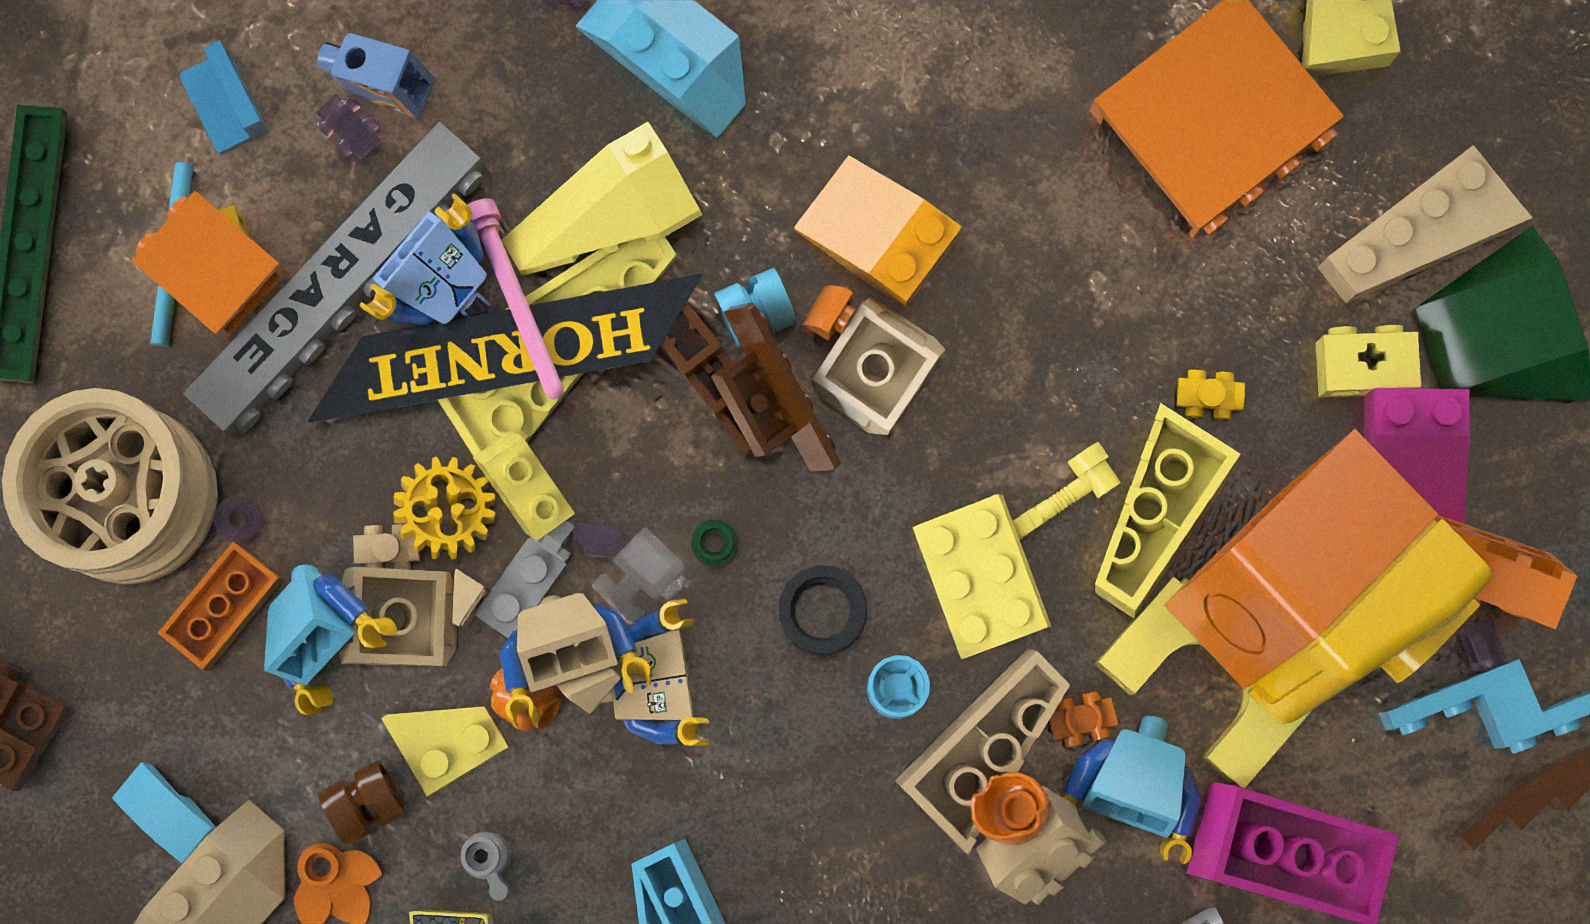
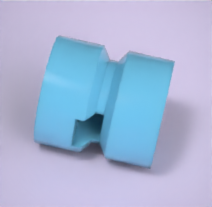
(766, 293)
(898, 687)

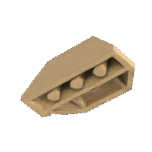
(229, 877)

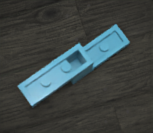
(1503, 702)

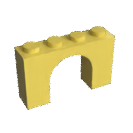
(1142, 648)

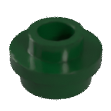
(711, 528)

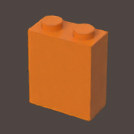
(208, 264)

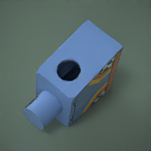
(378, 73)

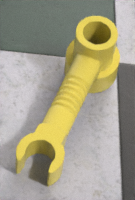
(1093, 475)

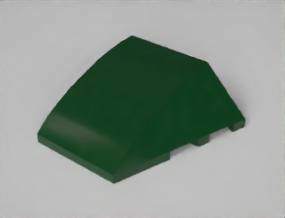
(1508, 328)

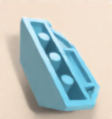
(675, 52)

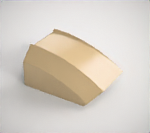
(876, 367)
(417, 604)

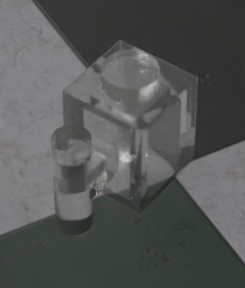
(647, 567)

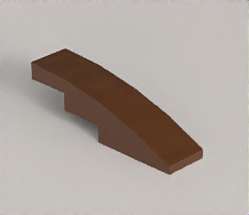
(697, 358)
(1556, 783)

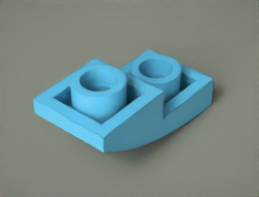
(163, 813)

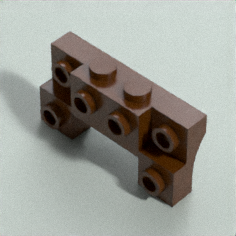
(26, 726)

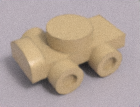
(379, 548)

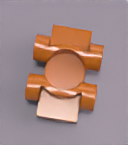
(1093, 716)

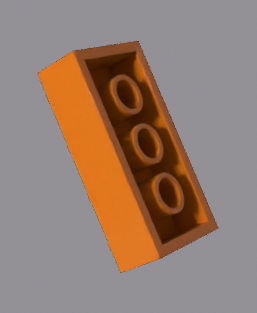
(220, 606)

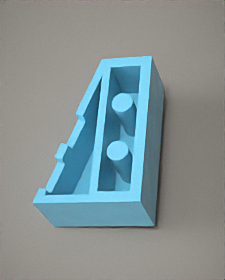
(673, 889)

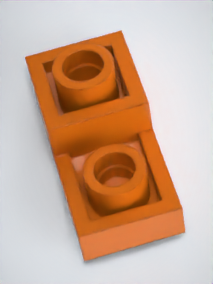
(829, 313)

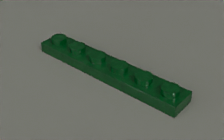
(28, 235)

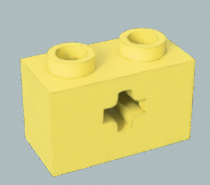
(1342, 374)
(524, 485)

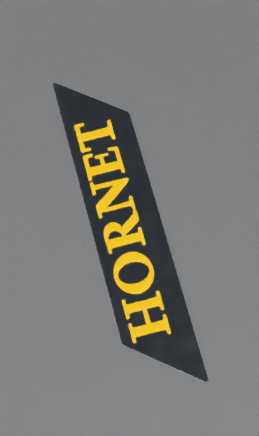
(490, 354)

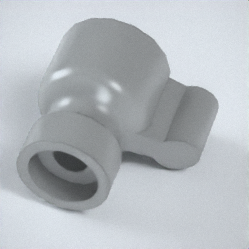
(487, 857)

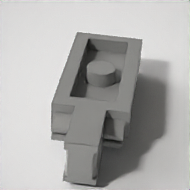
(526, 579)

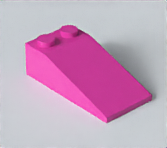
(1424, 440)
(1292, 853)

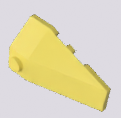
(613, 199)

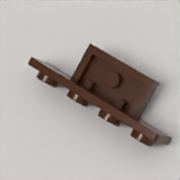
(767, 396)

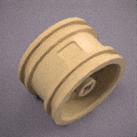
(89, 440)

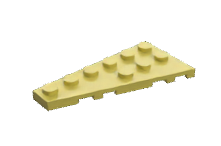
(523, 408)

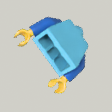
(310, 626)
(1139, 784)

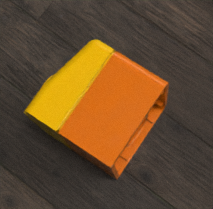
(1332, 584)

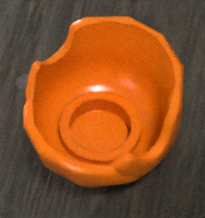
(1010, 809)

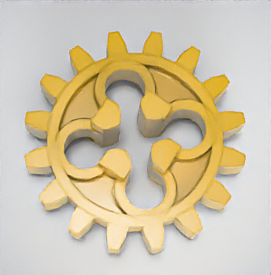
(465, 521)

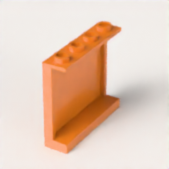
(1219, 113)

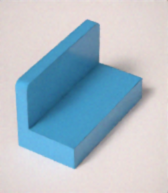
(222, 100)

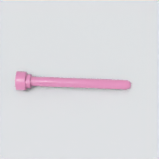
(487, 219)

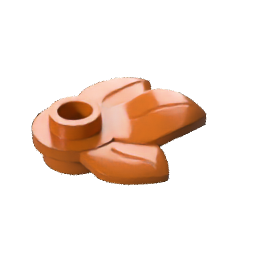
(340, 891)

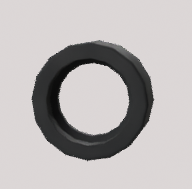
(807, 578)

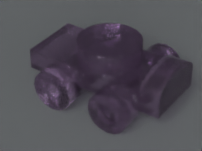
(354, 133)

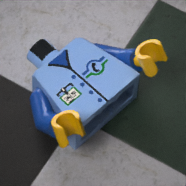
(433, 271)

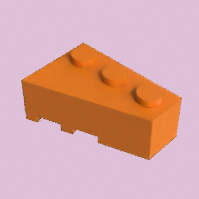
(1523, 578)

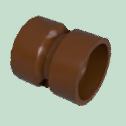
(360, 804)

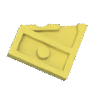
(445, 743)

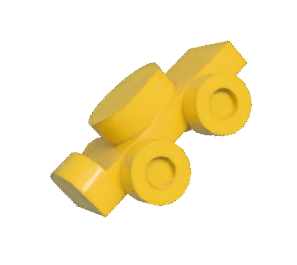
(1218, 394)

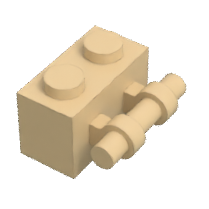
(1045, 861)

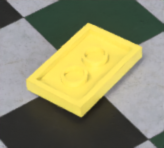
(981, 576)

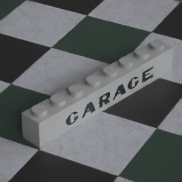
(332, 283)

